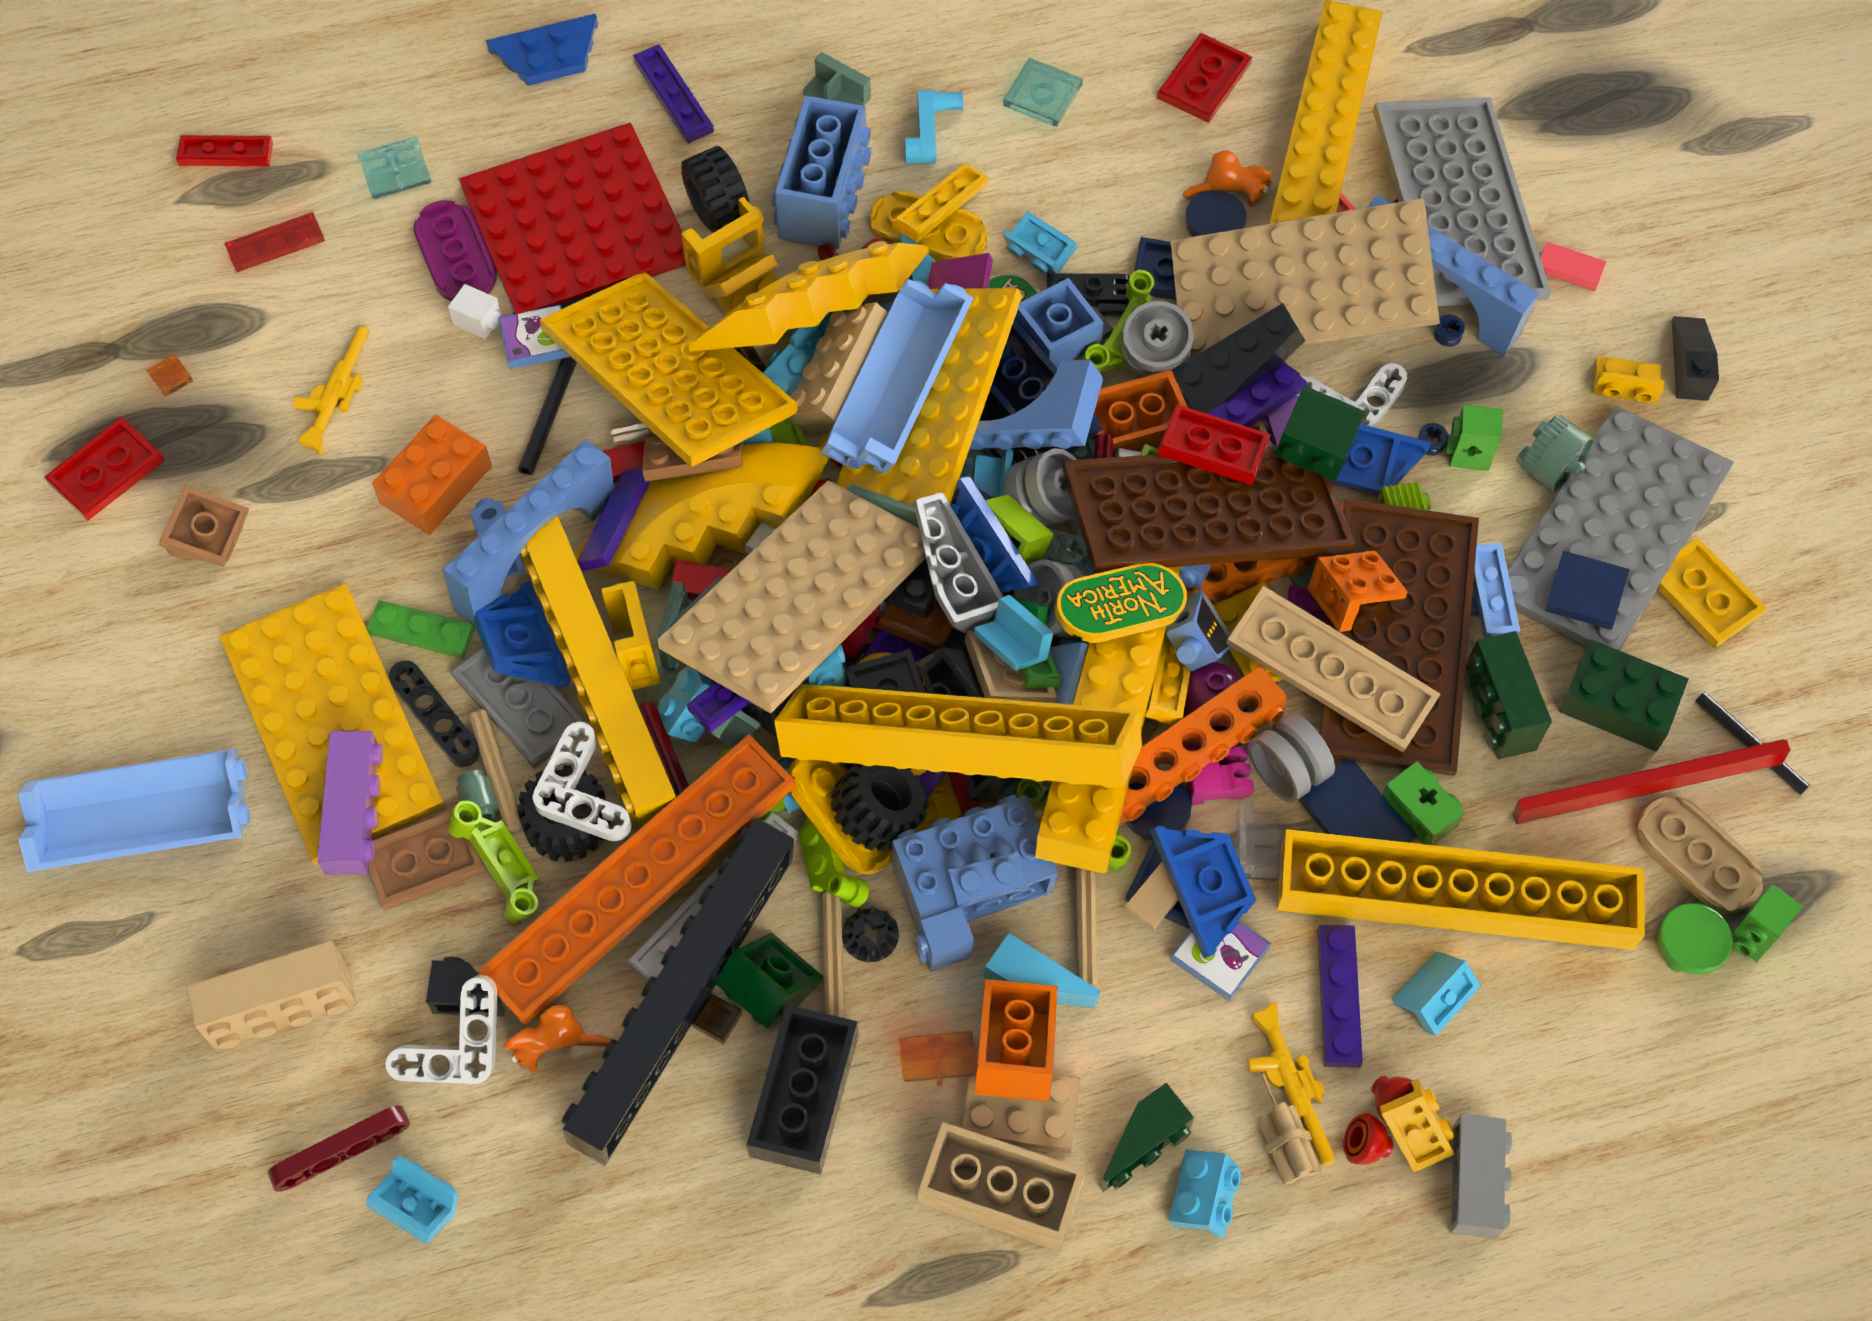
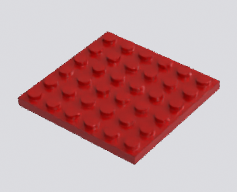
(574, 219)

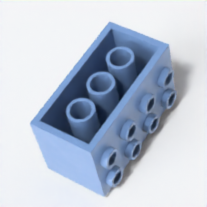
(822, 172)
(923, 856)

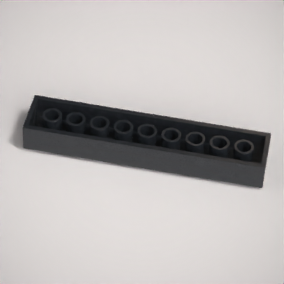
(678, 992)

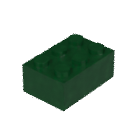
(1506, 695)
(1624, 695)

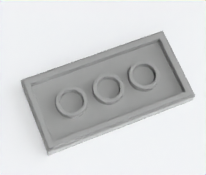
(523, 710)

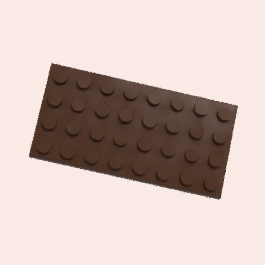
(1188, 516)
(1418, 634)

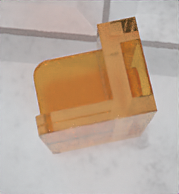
(937, 1056)

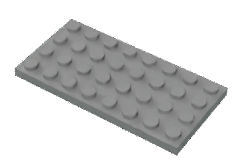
(1461, 168)
(1626, 510)

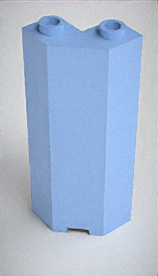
(897, 376)
(133, 809)

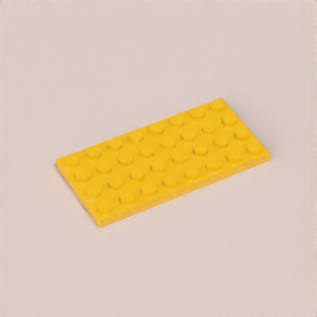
(638, 350)
(952, 409)
(320, 674)

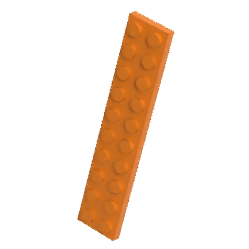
(637, 879)

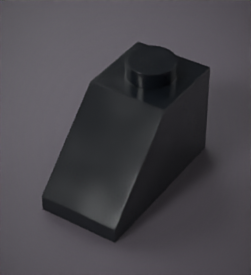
(446, 985)

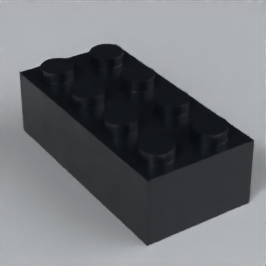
(803, 1089)

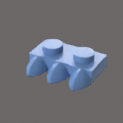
(985, 875)

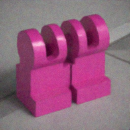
(1222, 781)

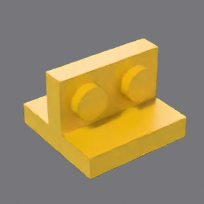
(741, 281)

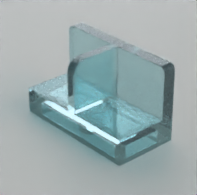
(394, 168)

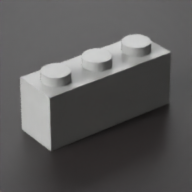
(1480, 1176)

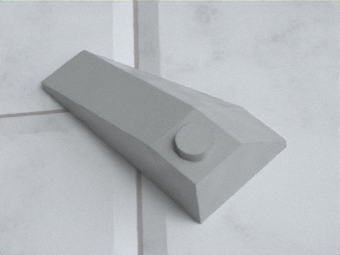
(955, 567)

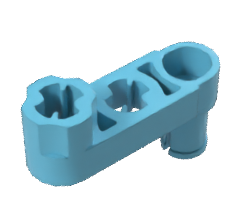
(923, 148)

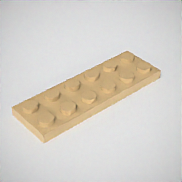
(1333, 669)

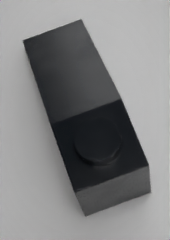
(1694, 359)

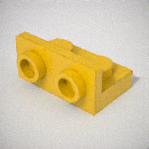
(1627, 379)
(1418, 1128)

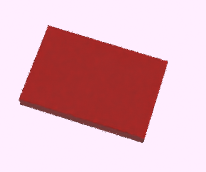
(1204, 77)
(1214, 444)
(104, 468)

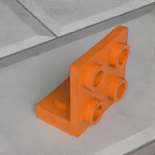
(1350, 580)

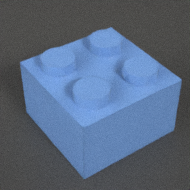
(1060, 322)

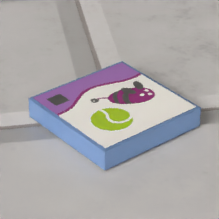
(526, 342)
(1229, 965)

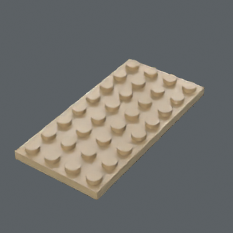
(1332, 272)
(796, 596)

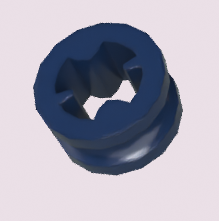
(1447, 339)
(1437, 431)

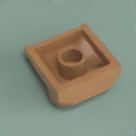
(203, 527)

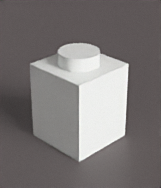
(475, 311)

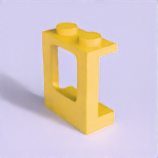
(704, 255)
(636, 651)

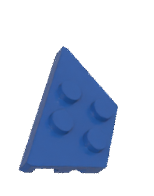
(547, 50)
(1380, 459)
(991, 540)
(521, 639)
(1206, 882)

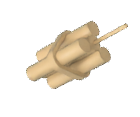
(1288, 1141)

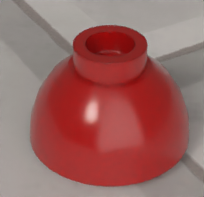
(1389, 1089)
(1366, 1140)

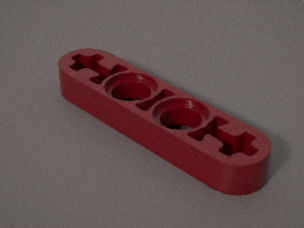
(338, 1148)

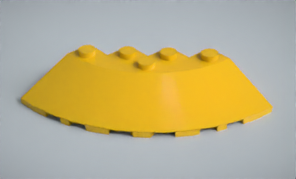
(811, 293)
(697, 512)

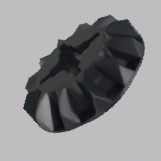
(863, 948)

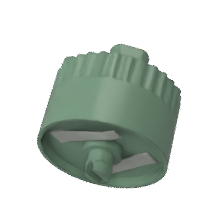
(1556, 452)

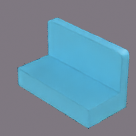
(991, 473)
(1016, 635)
(1438, 991)

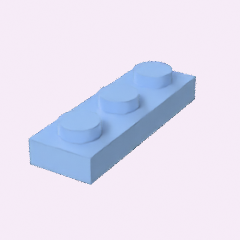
(1494, 591)

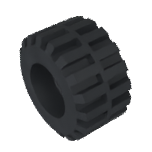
(713, 187)
(868, 820)
(555, 838)

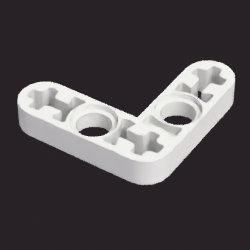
(1375, 388)
(565, 787)
(458, 1056)

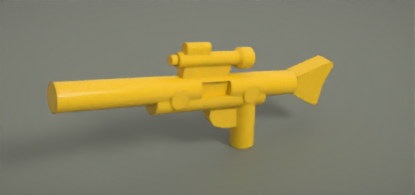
(325, 398)
(1298, 1085)

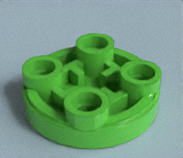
(1694, 939)

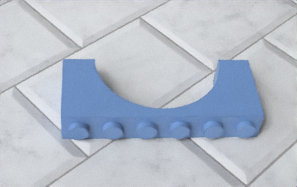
(1496, 296)
(1054, 419)
(478, 572)

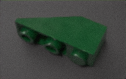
(1153, 1125)

